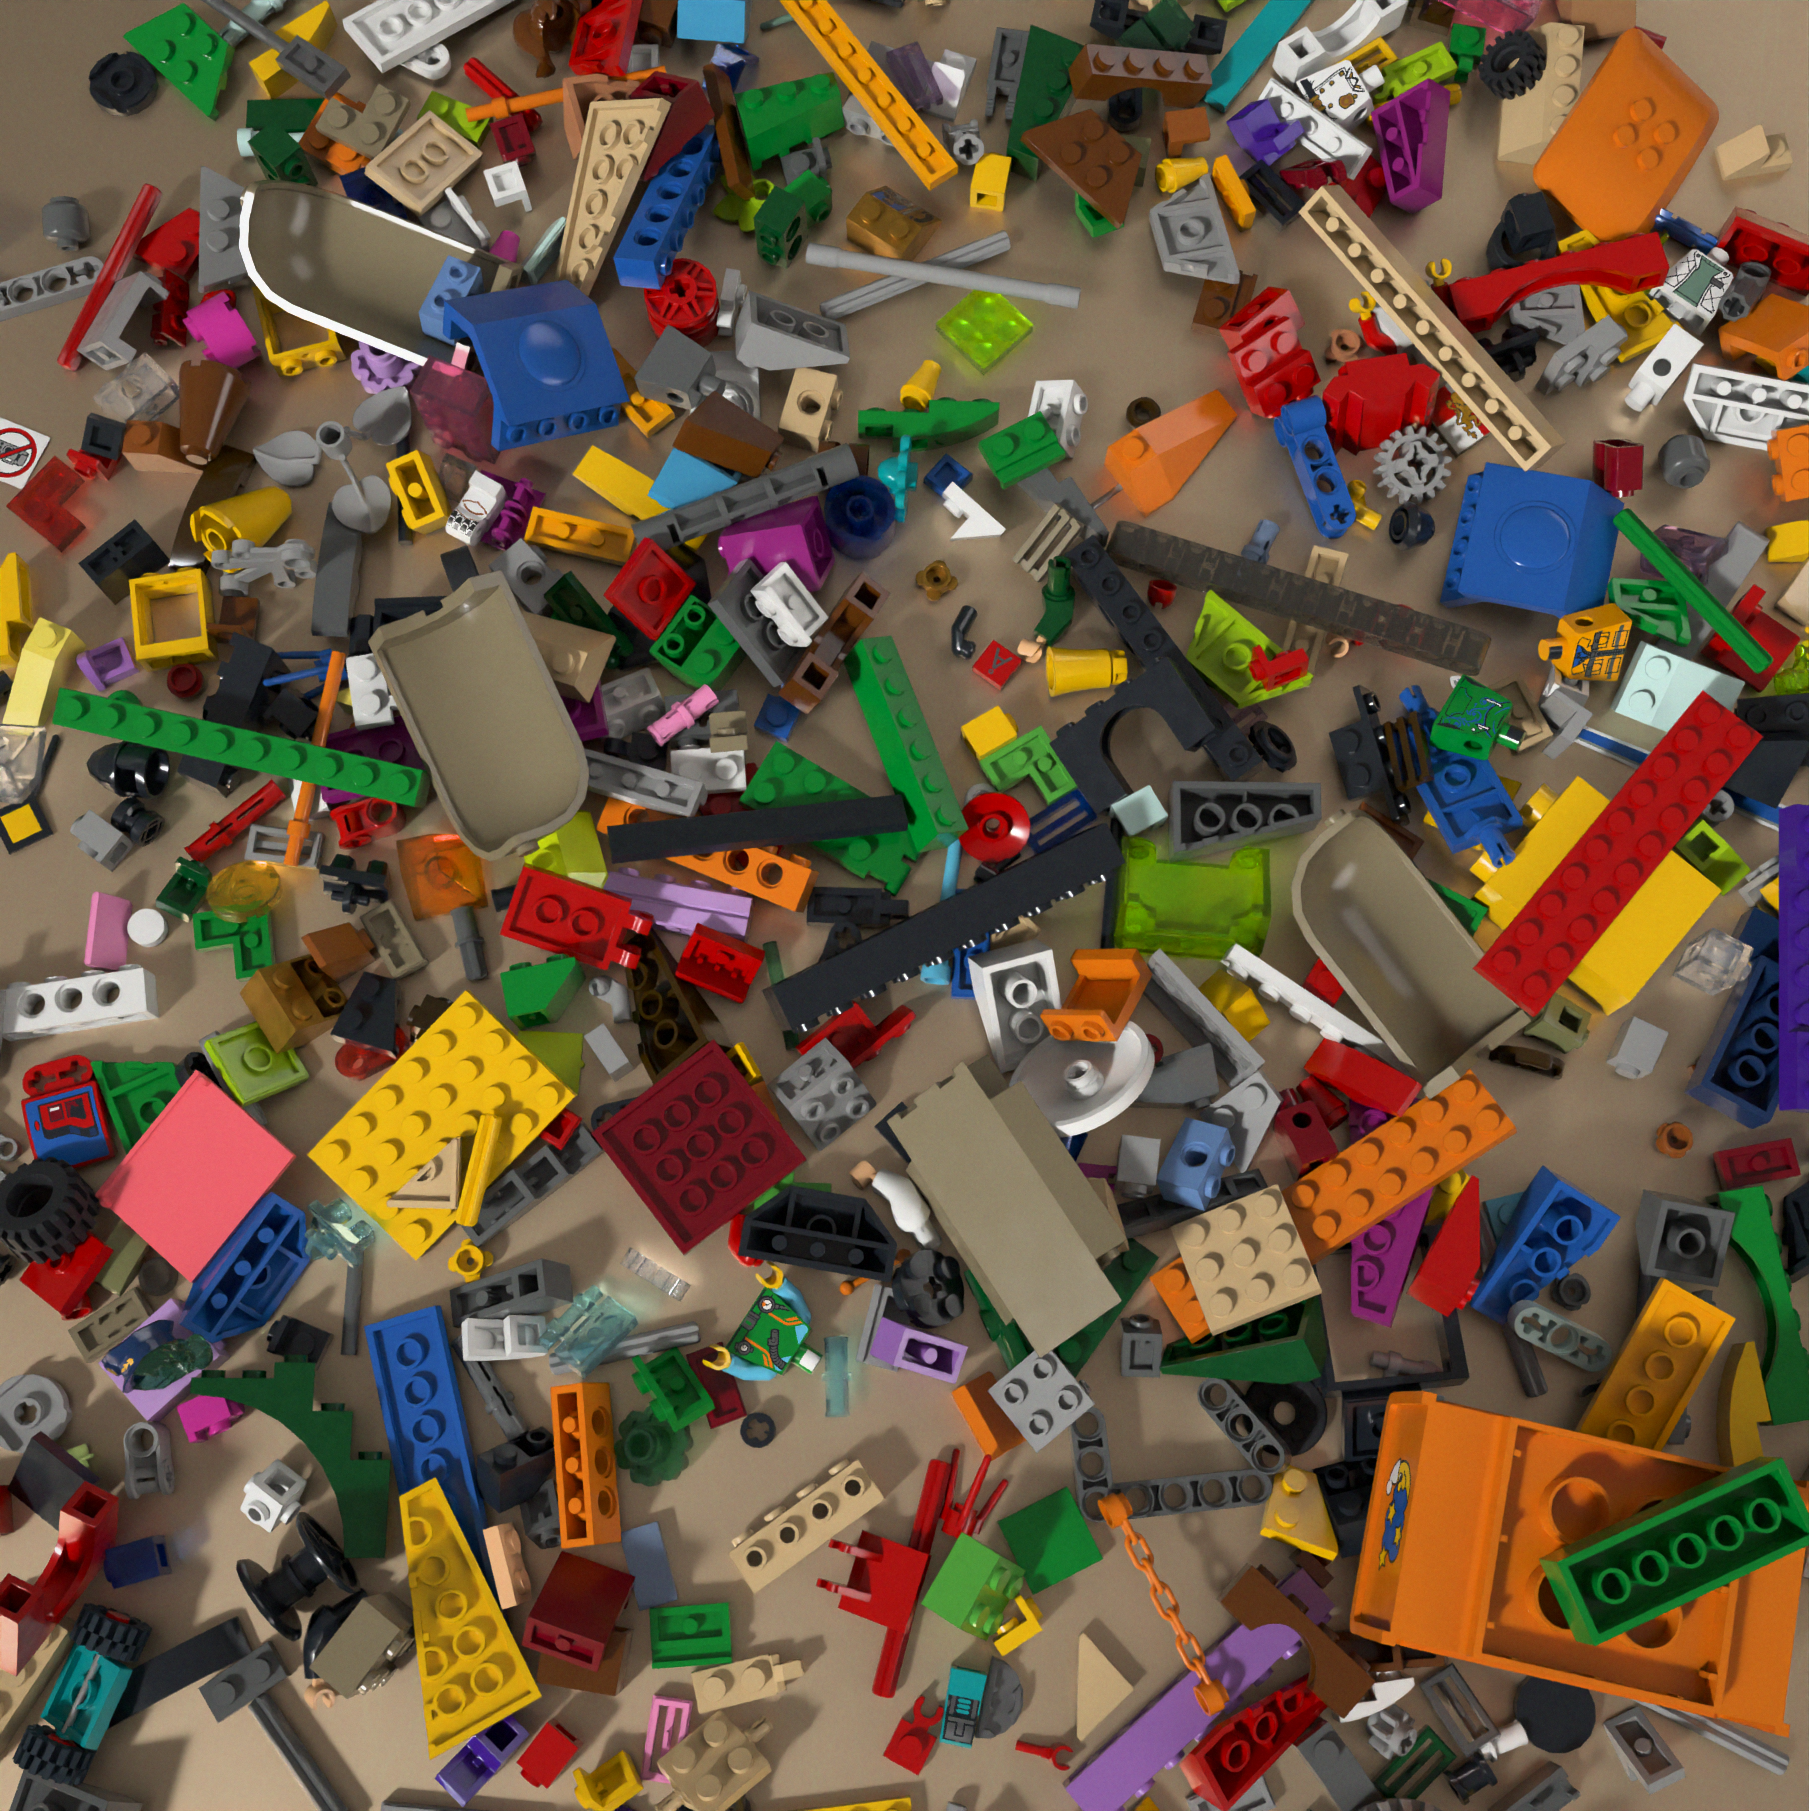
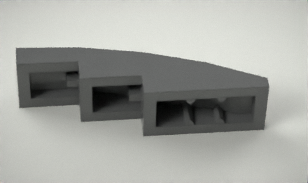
(1046, 491)
(336, 578)
(532, 1183)

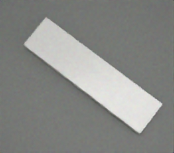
(1321, 133)

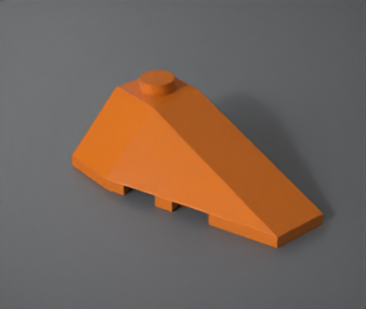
(1165, 452)

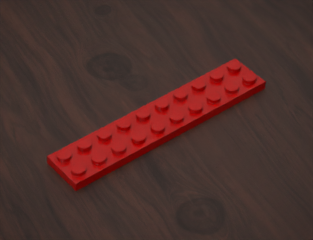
(1617, 853)

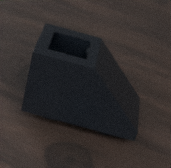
(515, 1469)

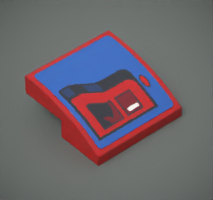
(69, 1125)

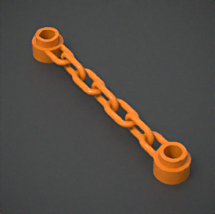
(1209, 1694)

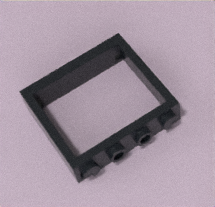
(1449, 1341)

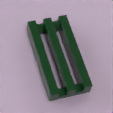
(1427, 1778)

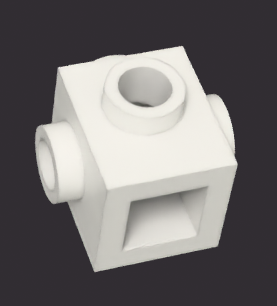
(273, 1496)

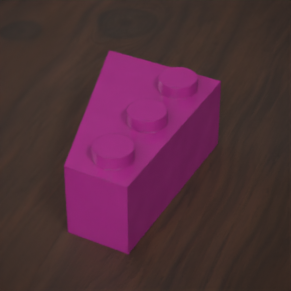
(1413, 144)

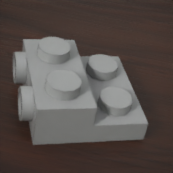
(1584, 357)

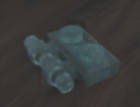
(594, 1337)

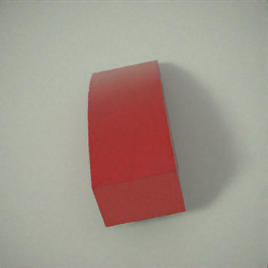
(1362, 1078)

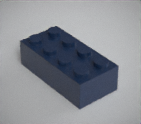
(1742, 1055)

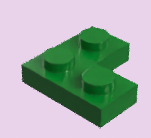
(250, 941)

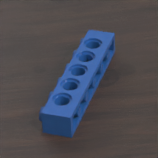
(667, 213)

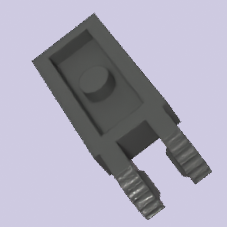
(1005, 68)

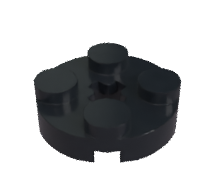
(947, 1284)

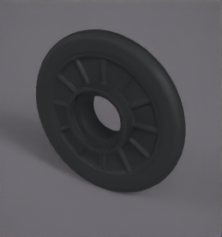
(1309, 1408)

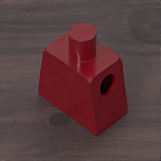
(1302, 1135)

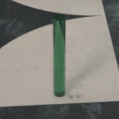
(776, 974)

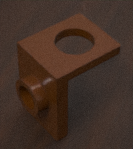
(237, 616)

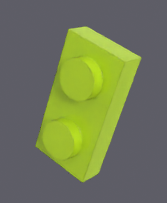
(454, 115)

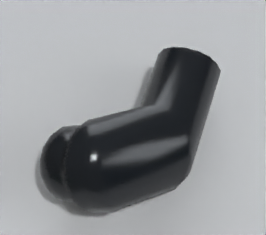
(959, 631)

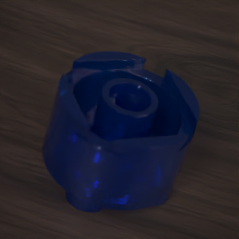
(842, 513)

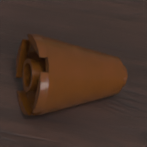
(208, 407)

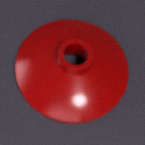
(999, 842)

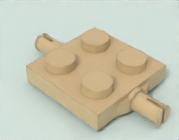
(714, 1765)

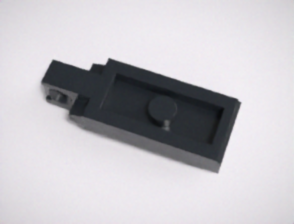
(856, 905)

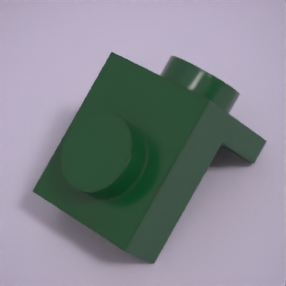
(185, 889)

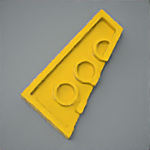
(1635, 312)

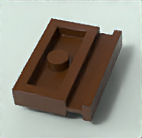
(1221, 302)

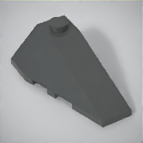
(1182, 1081)

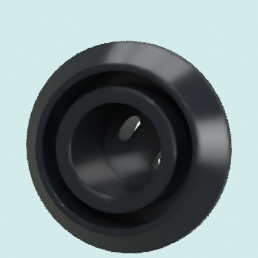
(1410, 526)

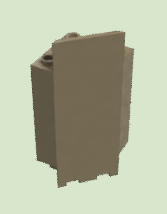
(1012, 1202)

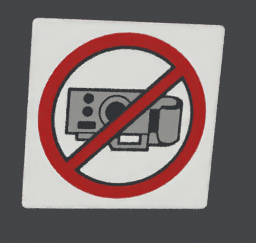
(19, 452)

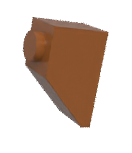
(156, 448)
(340, 950)

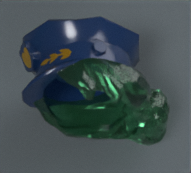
(155, 1358)

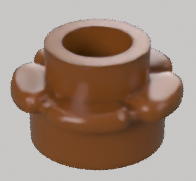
(1680, 1132)

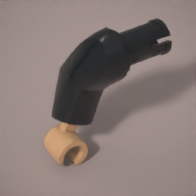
(320, 1630)

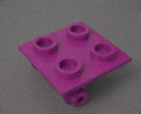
(515, 515)

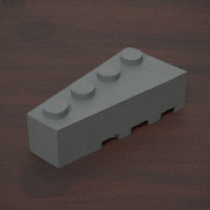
(1230, 815)

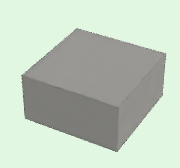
(609, 1052)

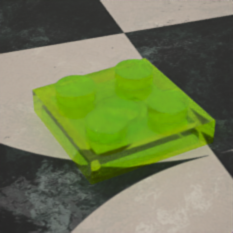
(984, 328)

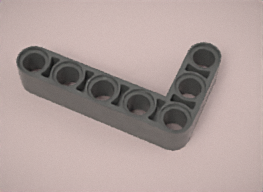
(1154, 1489)

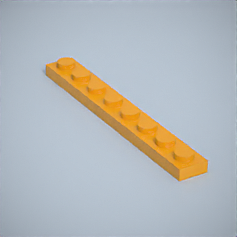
(873, 90)

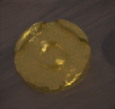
(244, 891)

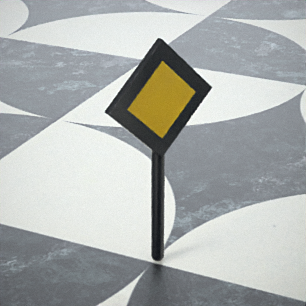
(25, 822)

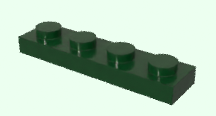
(1125, 1275)

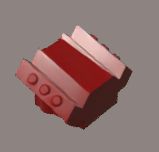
(1376, 399)

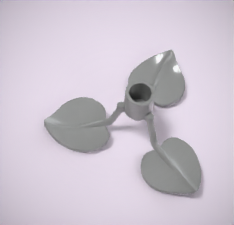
(365, 502)

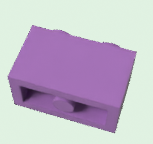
(918, 1350)

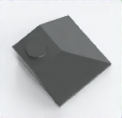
(1682, 1238)

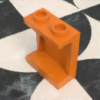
(1772, 330)
(1102, 996)

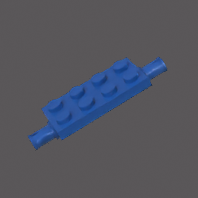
(1465, 795)

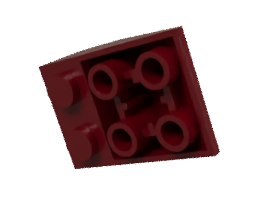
(685, 117)

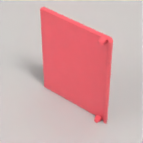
(195, 1175)

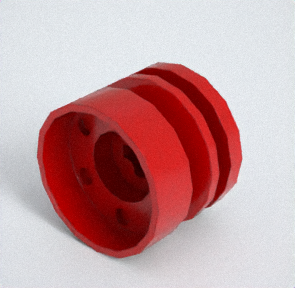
(694, 313)

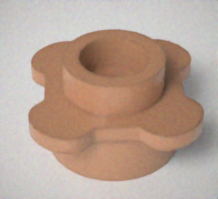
(1344, 338)

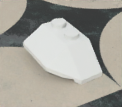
(1743, 405)

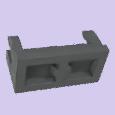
(1542, 1791)

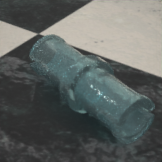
(836, 1377)

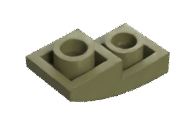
(124, 1261)

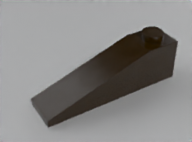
(669, 1011)

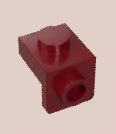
(513, 140)

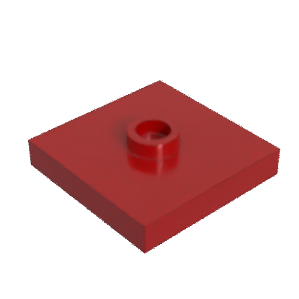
(650, 589)
(68, 1278)

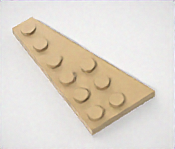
(608, 168)

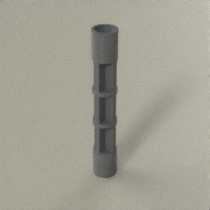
(749, 498)

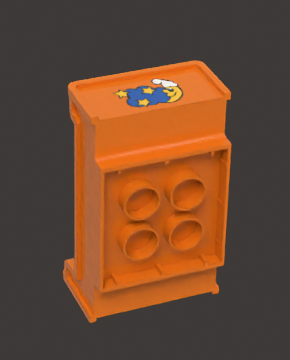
(1455, 1567)

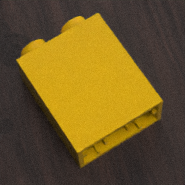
(1641, 932)

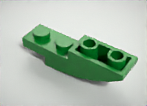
(944, 425)

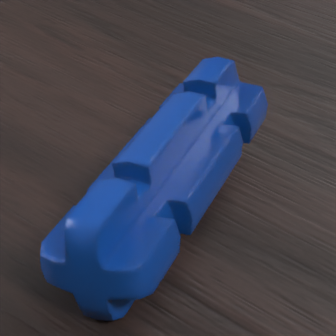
(1685, 231)

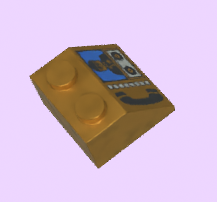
(890, 225)

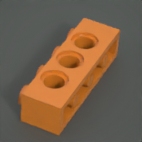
(585, 1464)

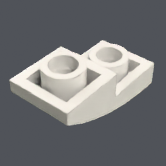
(1386, 1690)

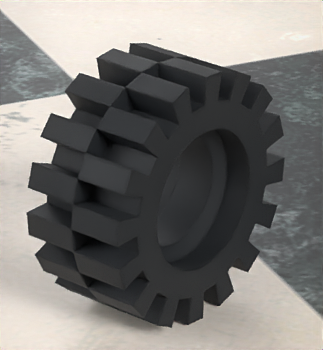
(1521, 75)

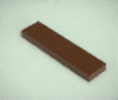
(728, 131)

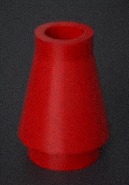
(1328, 1104)

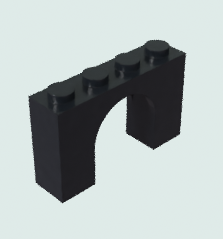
(1086, 745)

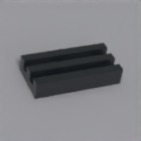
(1266, 199)

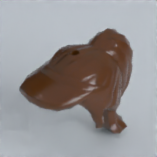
(548, 29)

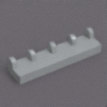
(644, 785)

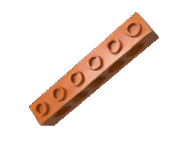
(791, 891)

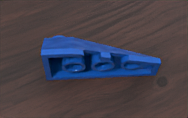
(1543, 1239)

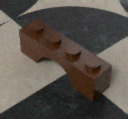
(1108, 70)
(833, 642)
(1333, 1675)

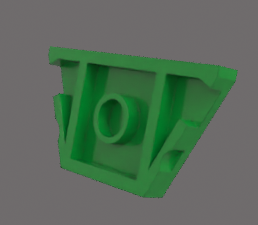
(187, 54)
(135, 1094)

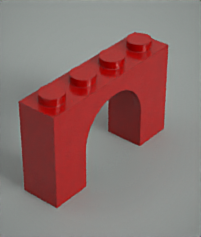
(33, 1611)

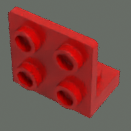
(1765, 630)

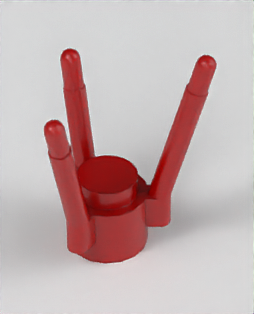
(963, 1516)

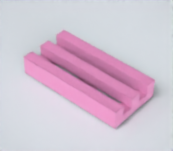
(672, 1703)

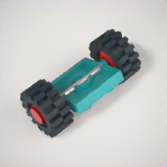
(83, 1695)

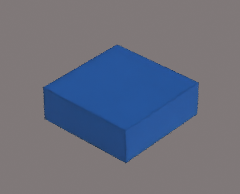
(944, 473)

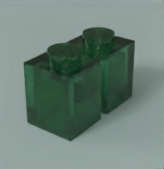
(1167, 22)

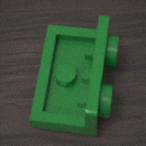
(673, 1387)

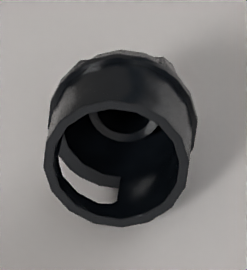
(131, 769)

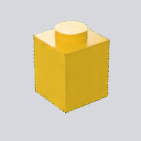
(990, 181)
(989, 733)

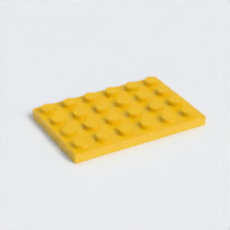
(427, 1098)

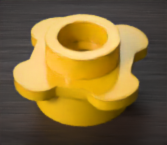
(459, 1264)

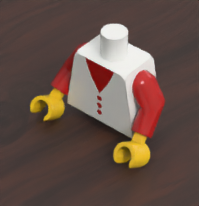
(1382, 332)

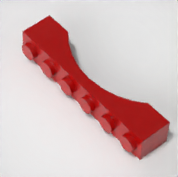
(1621, 265)

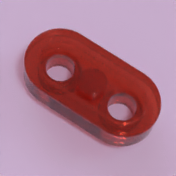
(372, 1061)

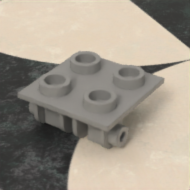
(1041, 1398)

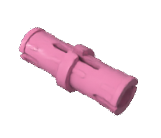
(682, 715)

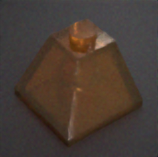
(440, 875)

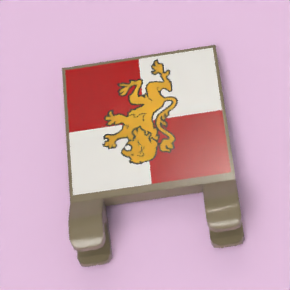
(1456, 421)

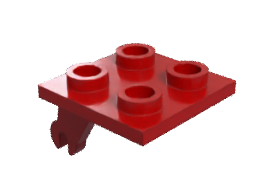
(882, 1581)

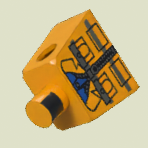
(1589, 643)

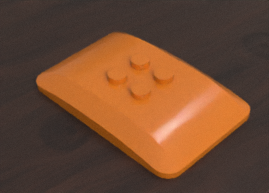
(1626, 141)

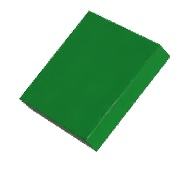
(1050, 1540)

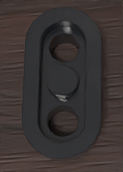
(1128, 103)

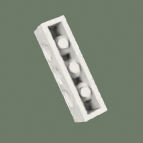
(135, 1002)

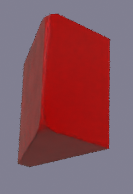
(561, 1129)

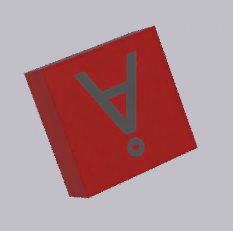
(997, 665)

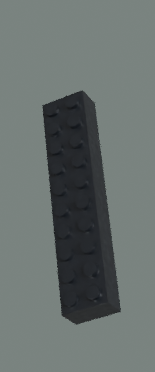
(949, 924)

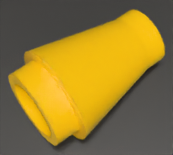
(1179, 172)
(921, 386)

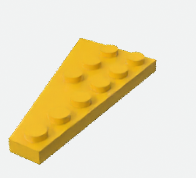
(463, 1644)

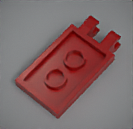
(573, 919)

